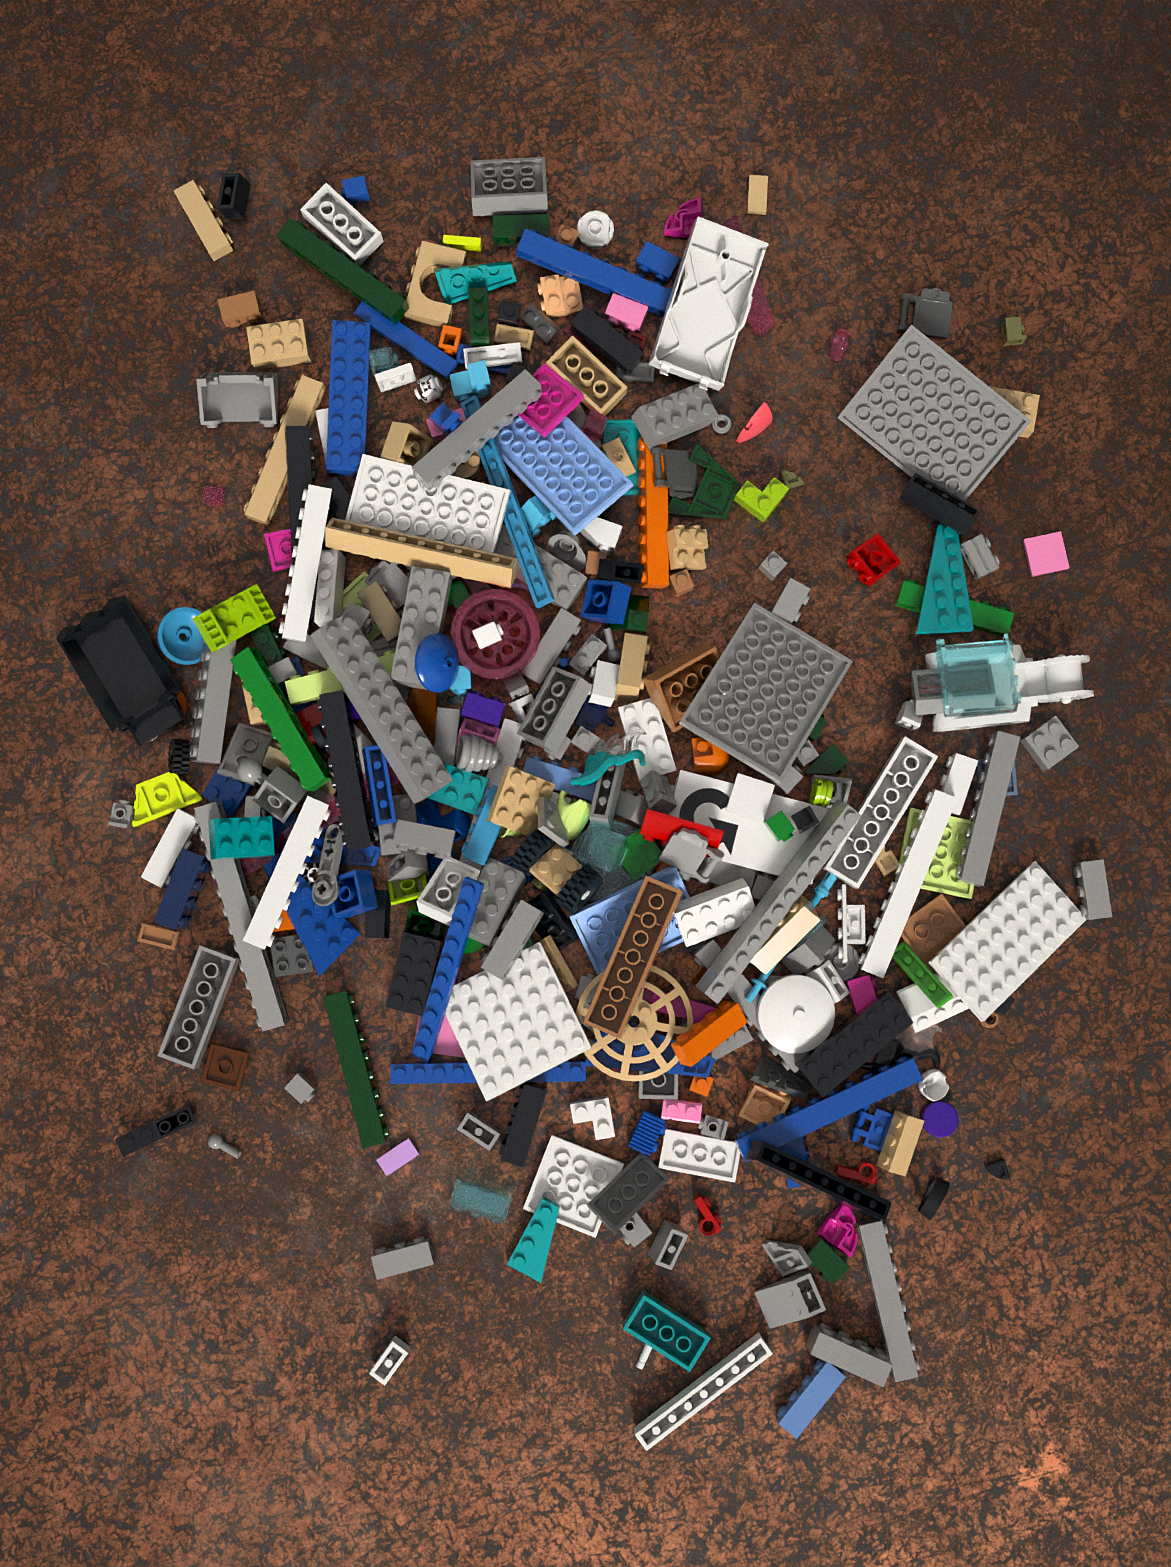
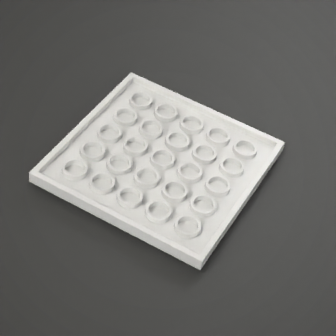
(516, 1024)

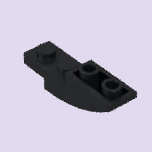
(155, 1130)

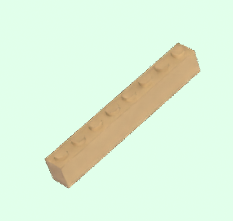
(273, 475)

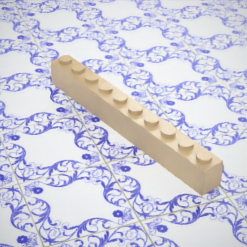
(420, 552)

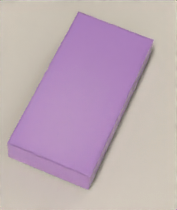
(397, 1156)

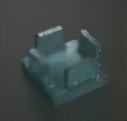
(602, 848)

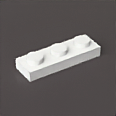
(494, 355)

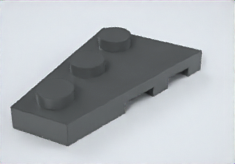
(777, 1077)

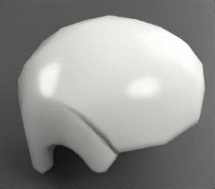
(933, 1085)

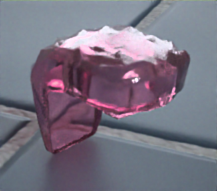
(839, 343)

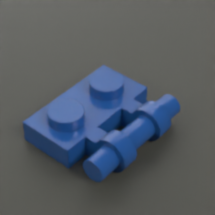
(877, 1129)

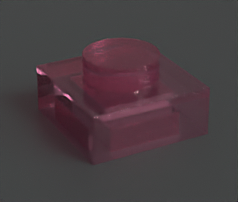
(214, 496)

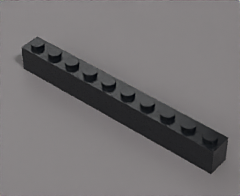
(299, 477)

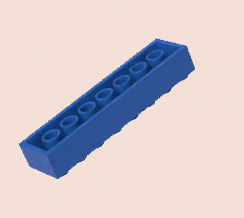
(348, 397)

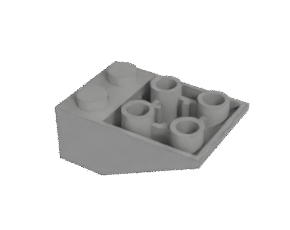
(790, 1299)

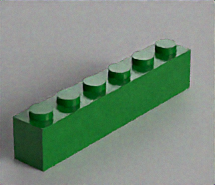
(984, 616)

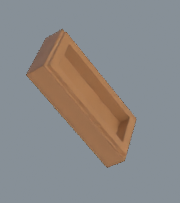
(158, 936)

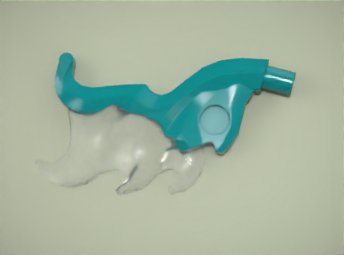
(612, 753)

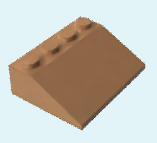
(678, 683)

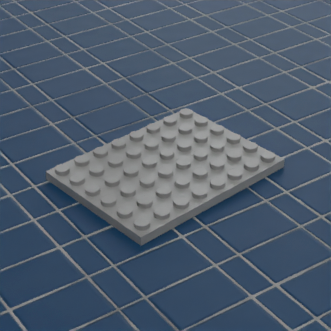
(933, 416)
(766, 693)

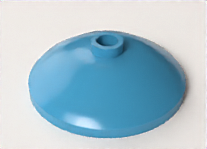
(171, 626)

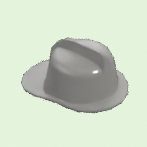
(568, 550)

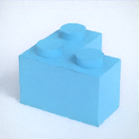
(471, 382)
(536, 515)

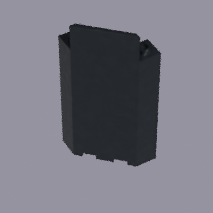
(123, 671)

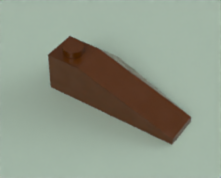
(423, 707)

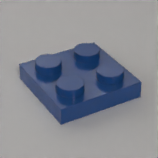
(227, 790)

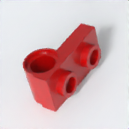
(847, 1173)
(704, 1205)

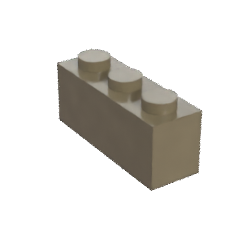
(381, 610)

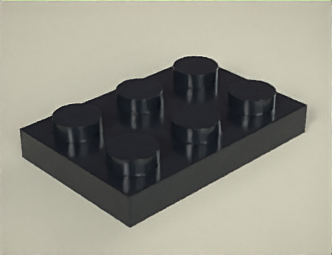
(553, 921)

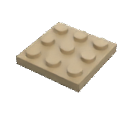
(517, 800)

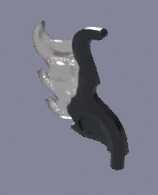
(907, 1044)

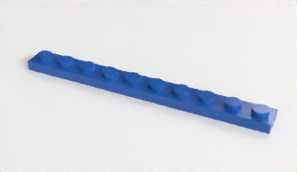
(447, 969)

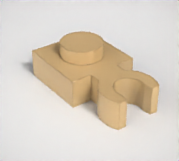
(886, 862)

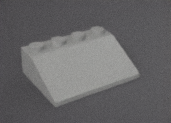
(508, 186)

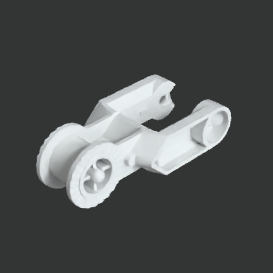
(1039, 682)

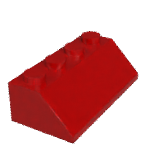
(662, 826)

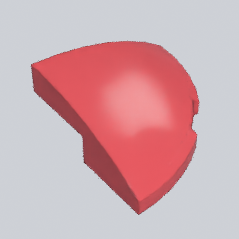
(757, 423)

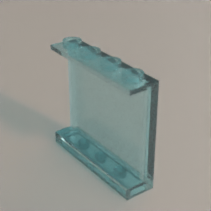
(977, 677)

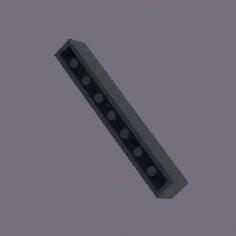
(818, 1180)

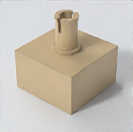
(405, 444)

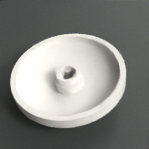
(795, 1013)

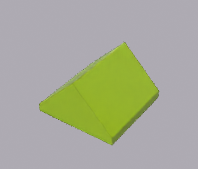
(407, 890)

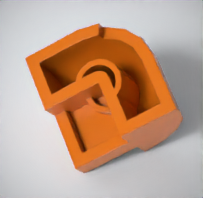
(708, 758)

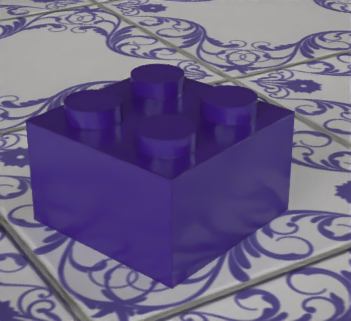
(483, 709)

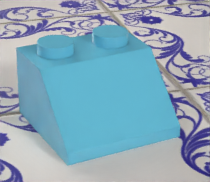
(463, 682)

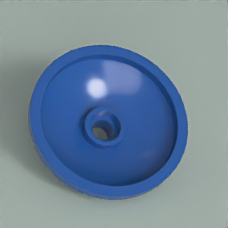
(437, 662)

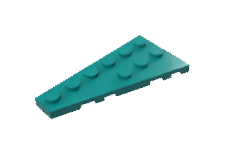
(945, 593)

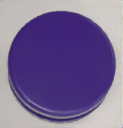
(939, 1118)

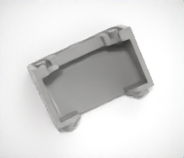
(238, 397)

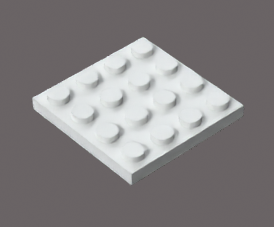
(572, 1179)

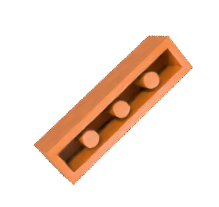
(708, 1033)

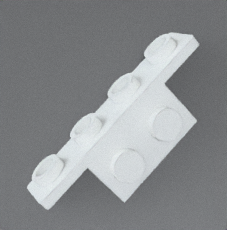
(852, 924)

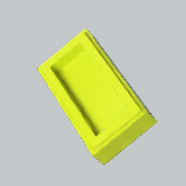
(463, 243)

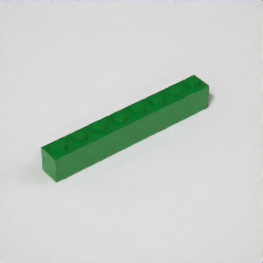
(281, 719)

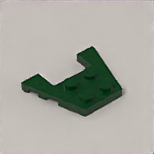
(714, 492)

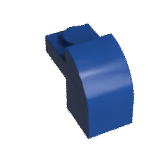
(445, 419)

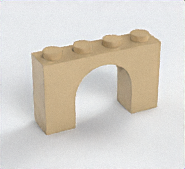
(430, 257)

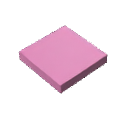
(1045, 554)

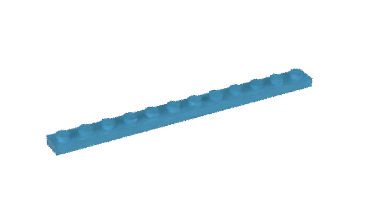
(514, 518)

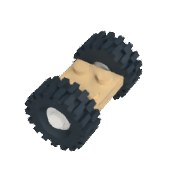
(557, 871)

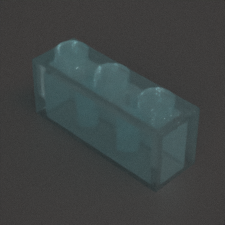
(480, 1201)

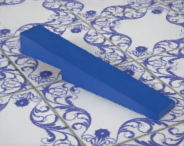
(407, 341)

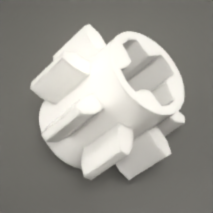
(311, 871)

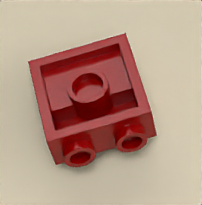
(872, 560)

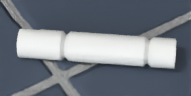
(644, 1356)

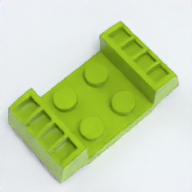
(234, 618)

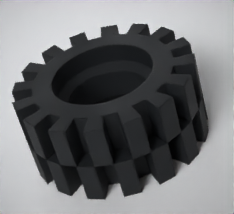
(179, 756)

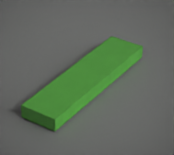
(921, 975)

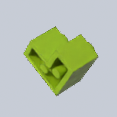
(761, 503)

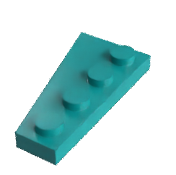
(456, 280)
(534, 1245)

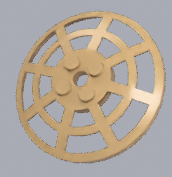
(641, 1033)

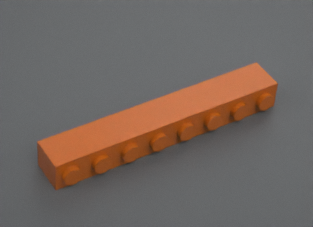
(652, 521)

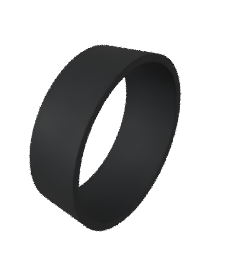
(933, 1197)

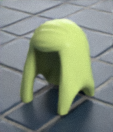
(573, 815)

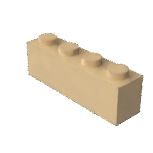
(203, 220)

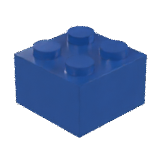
(605, 601)
(355, 894)

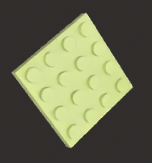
(942, 869)

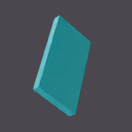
(629, 435)

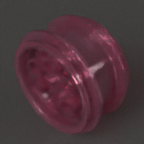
(528, 627)

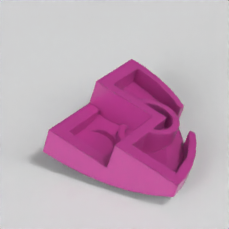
(682, 222)
(839, 1230)

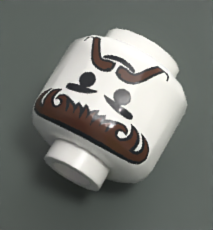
(428, 388)

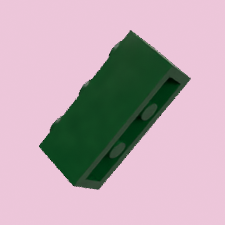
(510, 228)
(479, 317)

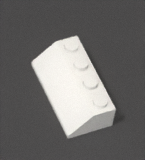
(923, 1011)

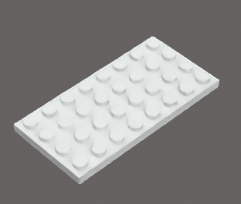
(453, 513)
(1007, 941)

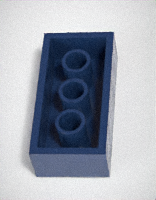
(183, 890)

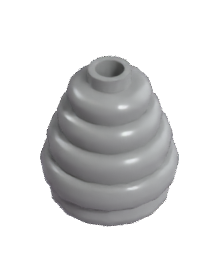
(476, 754)

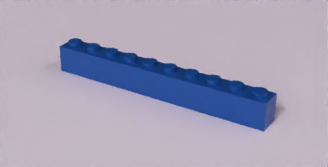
(592, 271)
(461, 1072)
(832, 1106)

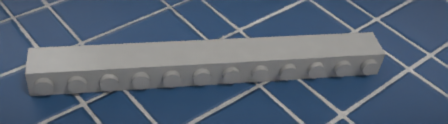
(778, 901)
(240, 911)

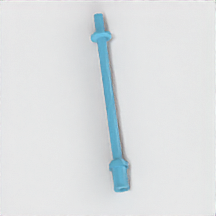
(820, 892)

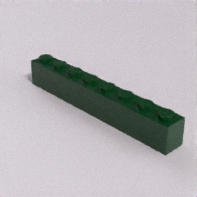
(343, 271)
(356, 1069)

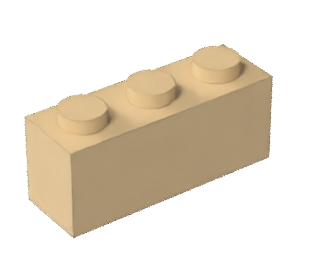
(900, 1143)

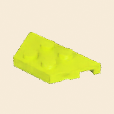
(161, 797)

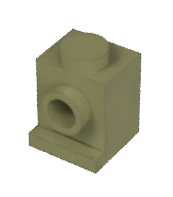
(1012, 331)

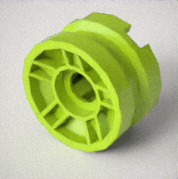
(821, 792)

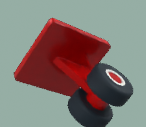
(311, 722)

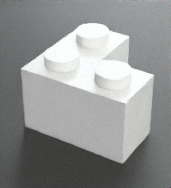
(594, 1110)

